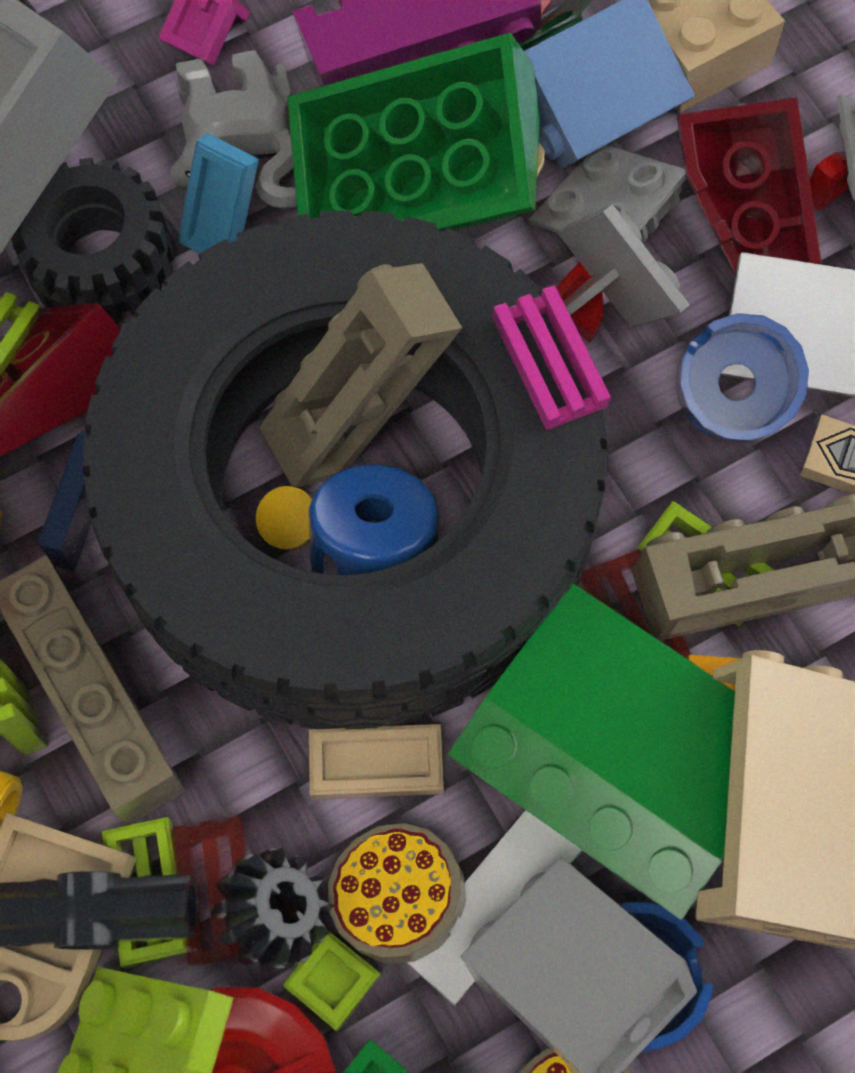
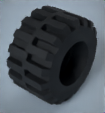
(89, 201)

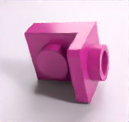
(201, 26)

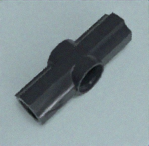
(97, 910)

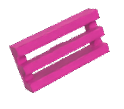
(573, 346)

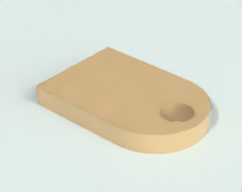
(48, 977)

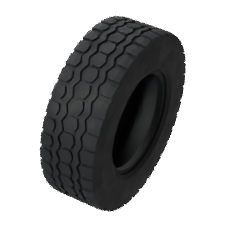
(301, 640)

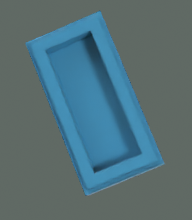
(216, 194)

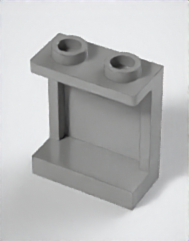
(580, 971)

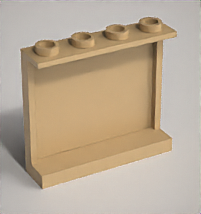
(789, 804)

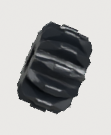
(272, 909)

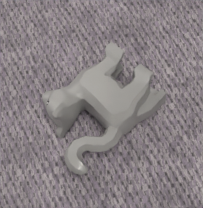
(246, 118)

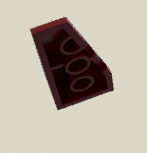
(752, 179)
(53, 372)

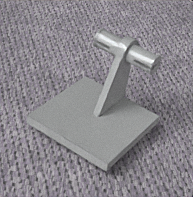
(621, 267)

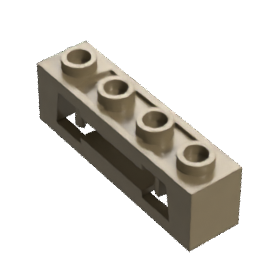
(359, 372)
(681, 574)
(87, 692)

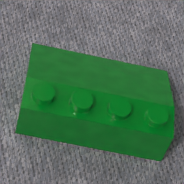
(423, 139)
(612, 747)

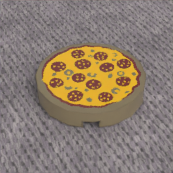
(396, 893)

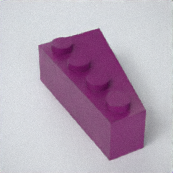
(386, 33)

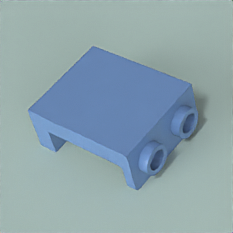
(604, 80)

